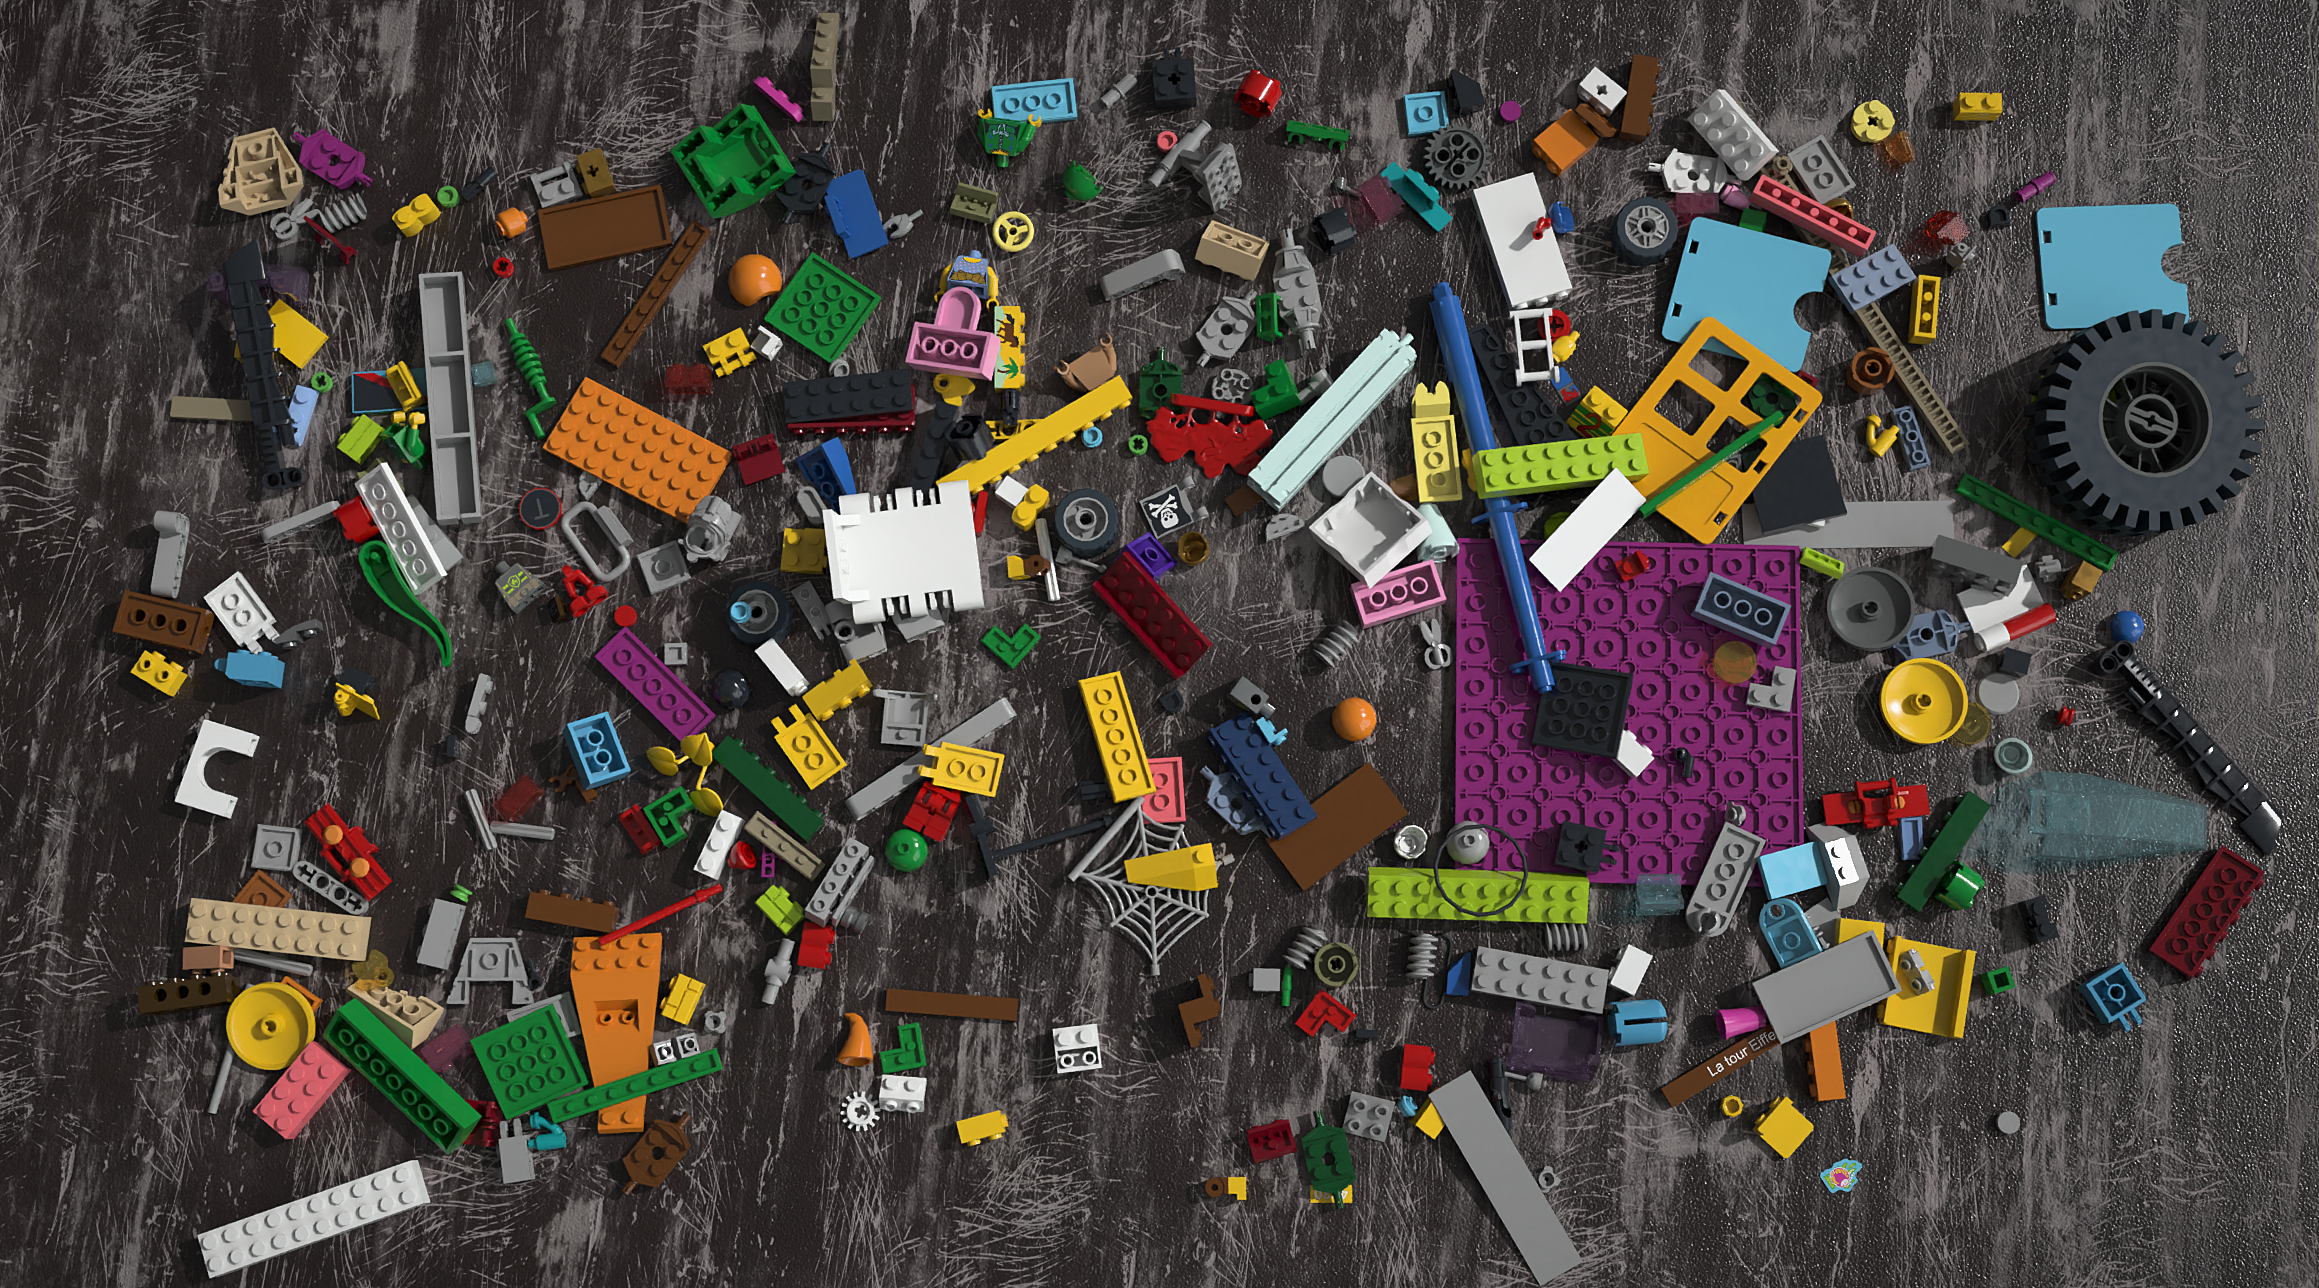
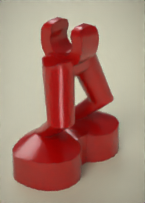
(593, 595)

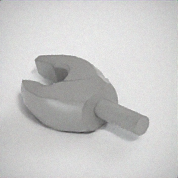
(903, 222)

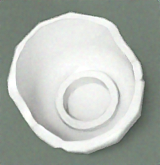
(1410, 842)

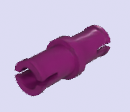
(2035, 187)

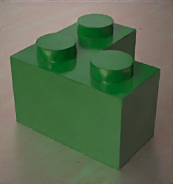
(1279, 394)
(664, 815)

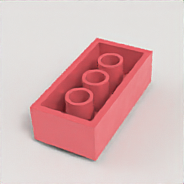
(302, 1090)

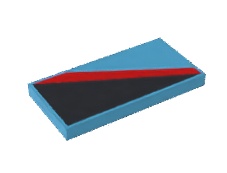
(375, 394)

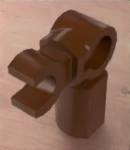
(570, 776)

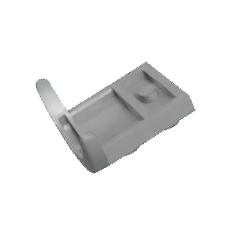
(904, 716)

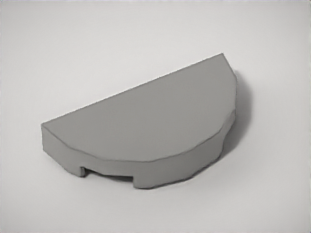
(588, 484)
(1283, 525)

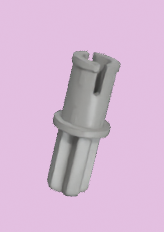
(1118, 91)

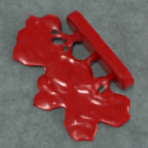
(1211, 442)

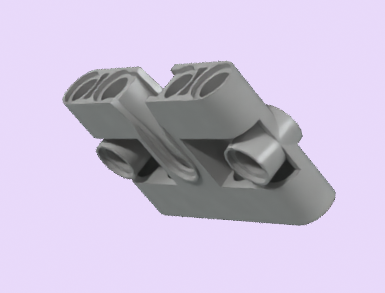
(869, 639)

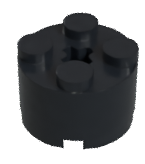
(1334, 231)
(969, 437)

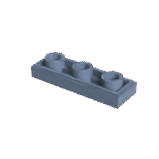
(1913, 450)

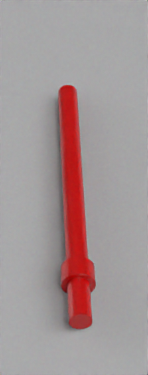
(699, 896)

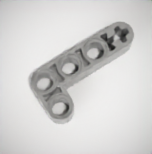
(1142, 273)
(170, 553)

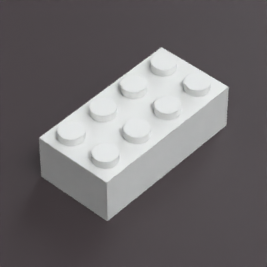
(1732, 134)

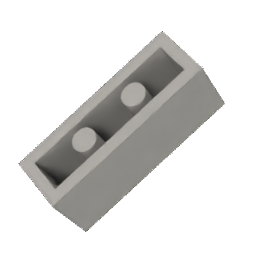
(440, 934)

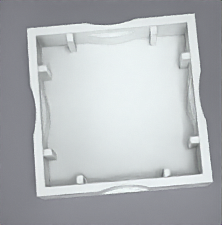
(1370, 530)

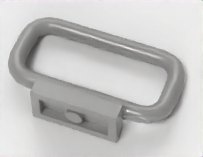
(612, 528)

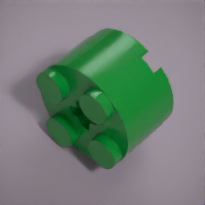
(1959, 886)

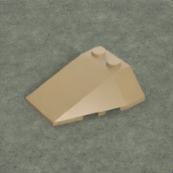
(259, 174)

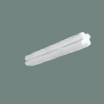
(1045, 551)

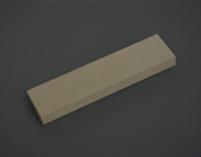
(211, 409)
(784, 846)

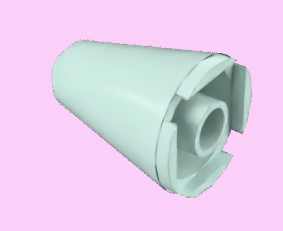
(1441, 540)

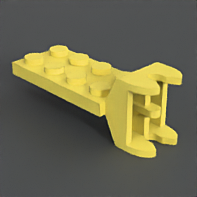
(1435, 446)

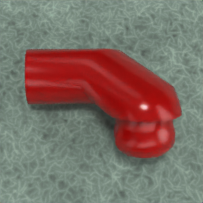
(1541, 223)

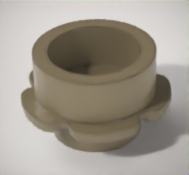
(1777, 169)

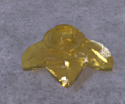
(370, 971)

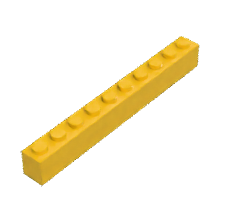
(1043, 436)

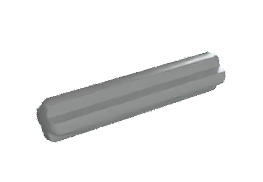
(480, 819)
(522, 830)

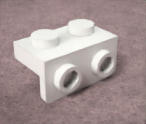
(902, 1093)

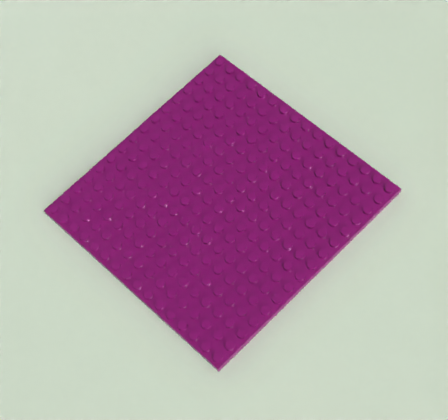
(1674, 702)

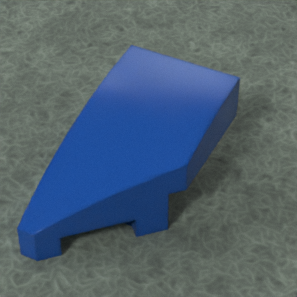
(1459, 976)

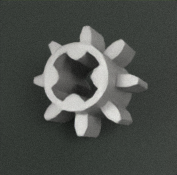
(2047, 568)

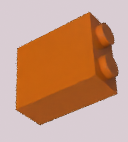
(1564, 143)

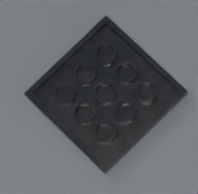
(1797, 487)
(1583, 710)

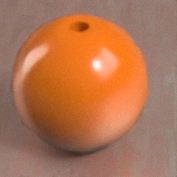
(1354, 719)

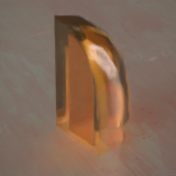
(1900, 147)
(1404, 487)

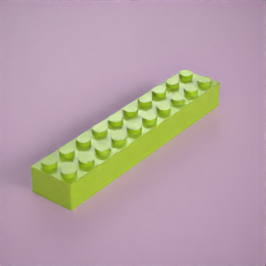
(1415, 895)

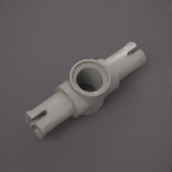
(778, 971)

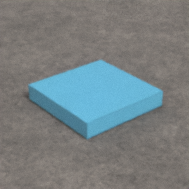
(1425, 113)

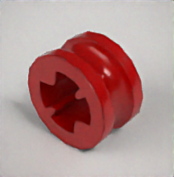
(497, 266)
(2065, 716)

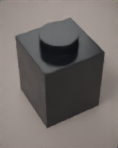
(2013, 662)
(358, 680)

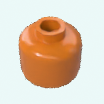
(511, 222)

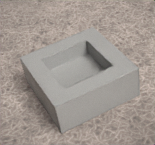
(675, 654)

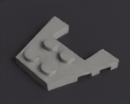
(491, 961)

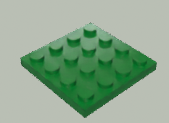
(822, 308)
(529, 1061)

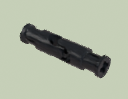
(1499, 1084)

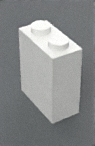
(782, 668)

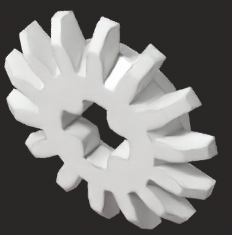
(852, 1115)

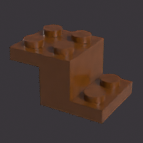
(1199, 1010)

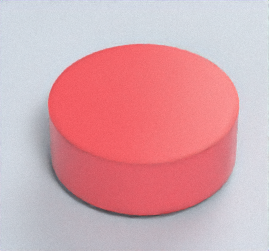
(1166, 141)

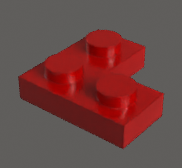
(1324, 1008)

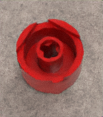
(1258, 94)
(356, 520)

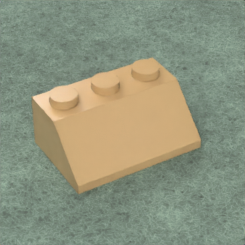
(1232, 250)

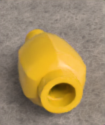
(1564, 347)

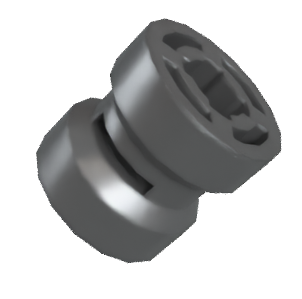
(854, 919)

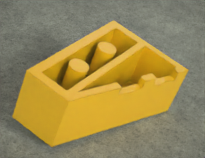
(837, 691)

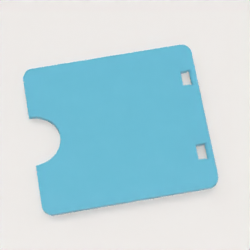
(2107, 262)
(1748, 286)

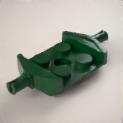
(1156, 375)
(1785, 399)
(1330, 1178)

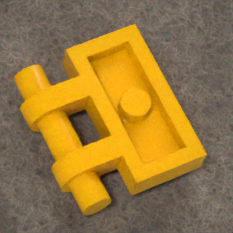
(727, 347)

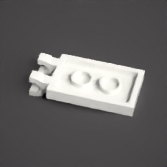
(242, 612)

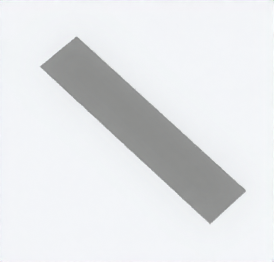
(1863, 526)
(1505, 1178)

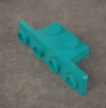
(1418, 195)

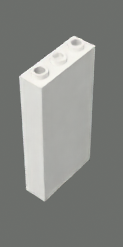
(1526, 267)

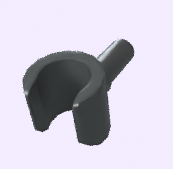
(1340, 186)

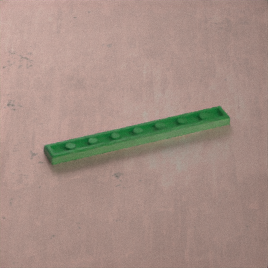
(1710, 464)
(2036, 522)
(634, 1085)

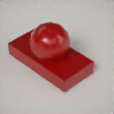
(979, 512)

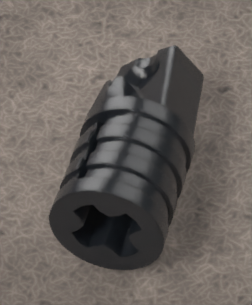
(1010, 412)

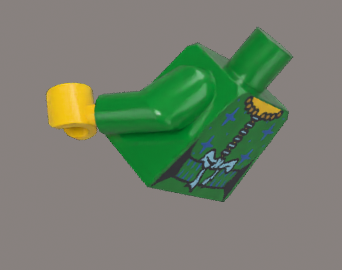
(1005, 136)
(404, 439)

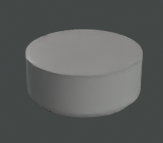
(2007, 1122)

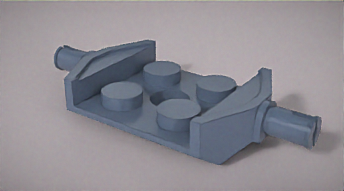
(1943, 636)
(1219, 796)

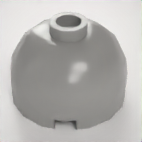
(1468, 845)

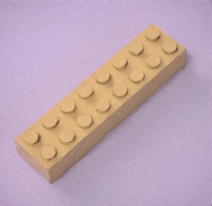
(278, 929)

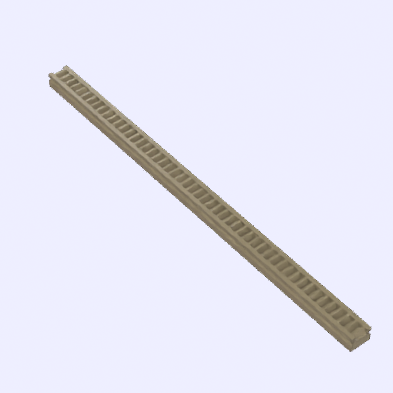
(1883, 337)

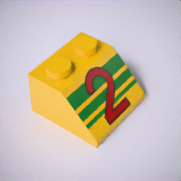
(1596, 415)

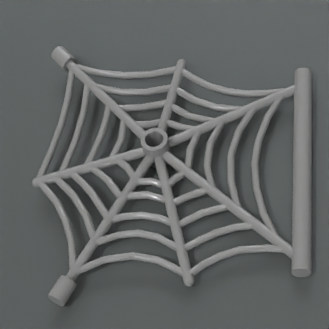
(1080, 867)

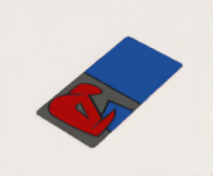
(1566, 387)

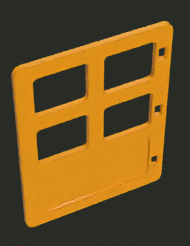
(1675, 453)

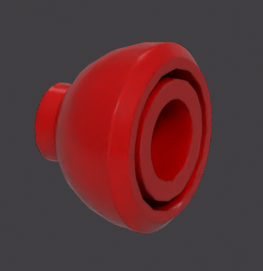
(742, 856)

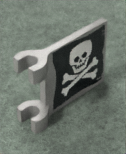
(1171, 509)

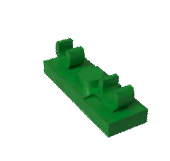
(1317, 133)

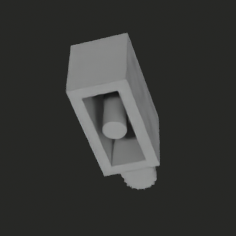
(514, 1154)

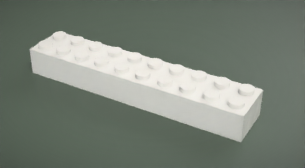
(313, 1218)

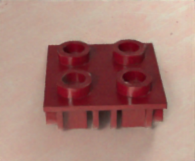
(758, 459)
(488, 1127)

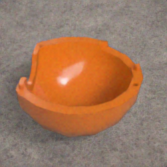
(754, 278)

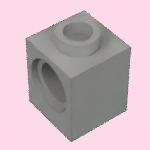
(1265, 980)

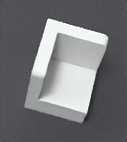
(766, 343)

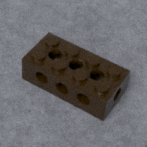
(188, 995)

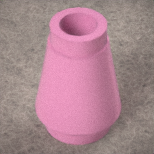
(1734, 197)

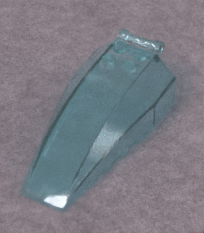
(2109, 820)

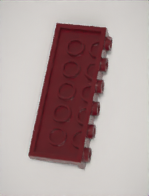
(882, 424)
(1152, 616)
(2207, 912)

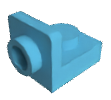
(1267, 730)

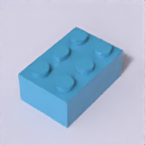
(596, 750)

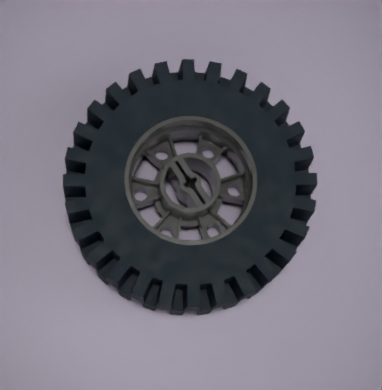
(2196, 382)

